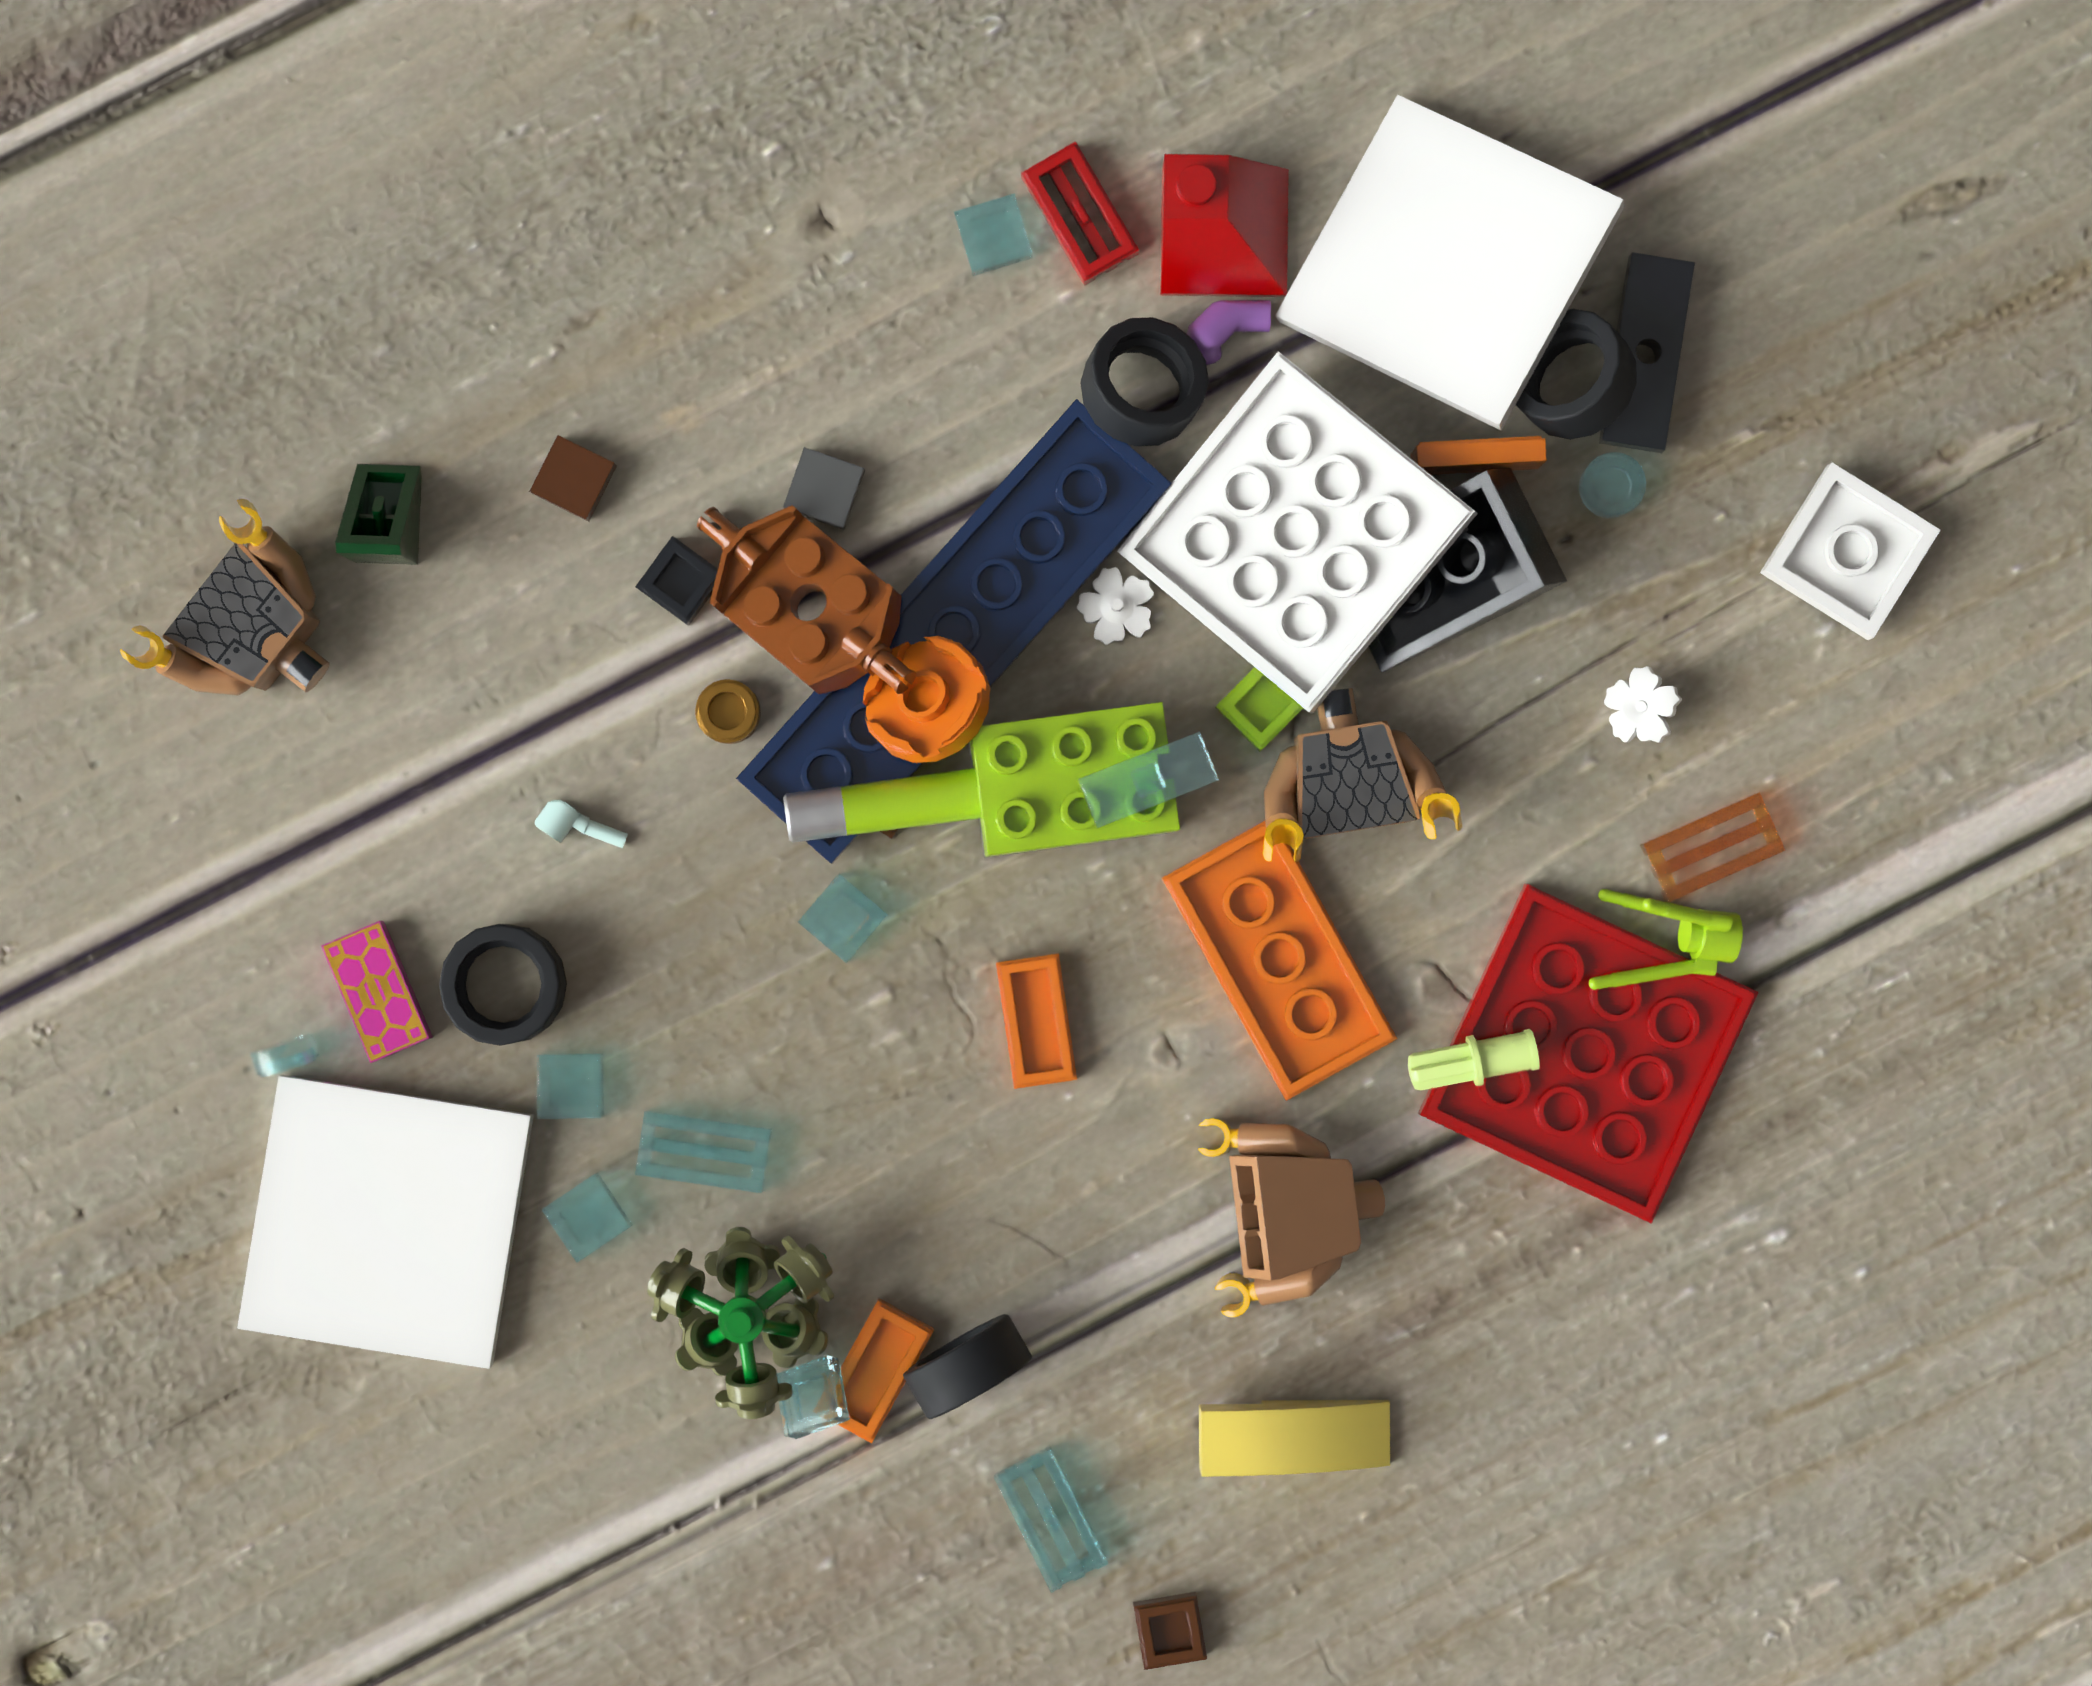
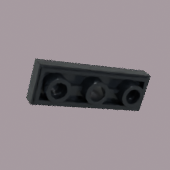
(1654, 316)

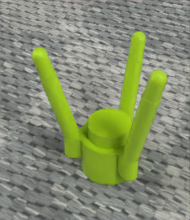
(1704, 933)

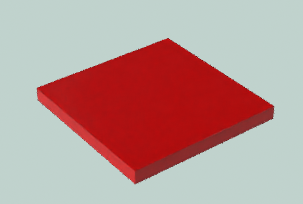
(1617, 1064)

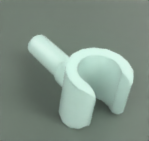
(559, 818)

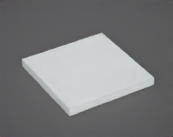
(1450, 261)
(1296, 532)
(385, 1221)

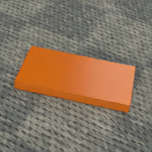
(1279, 960)

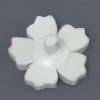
(1116, 606)
(1641, 706)

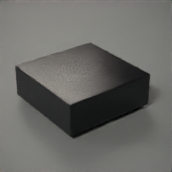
(679, 580)

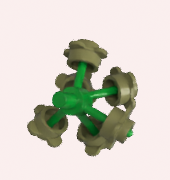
(714, 1337)

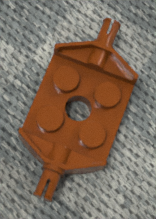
(767, 574)

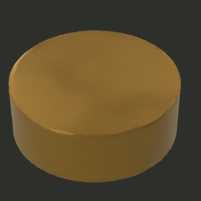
(728, 711)

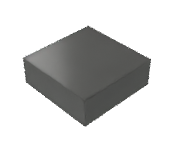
(824, 488)

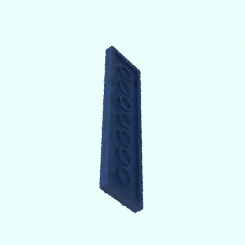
(983, 589)

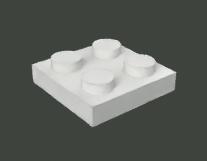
(1850, 551)

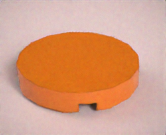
(936, 711)

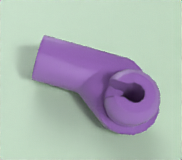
(1224, 319)

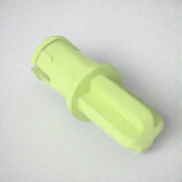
(1473, 1060)

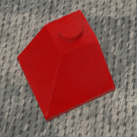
(1223, 227)

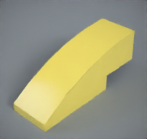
(1293, 1437)

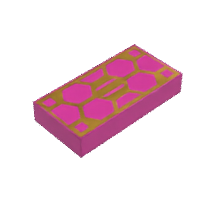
(376, 991)

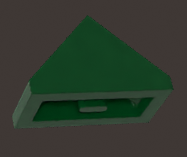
(382, 515)

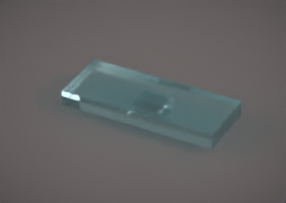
(1148, 779)

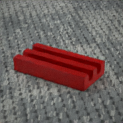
(1106, 260)

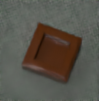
(573, 478)
(1170, 1630)

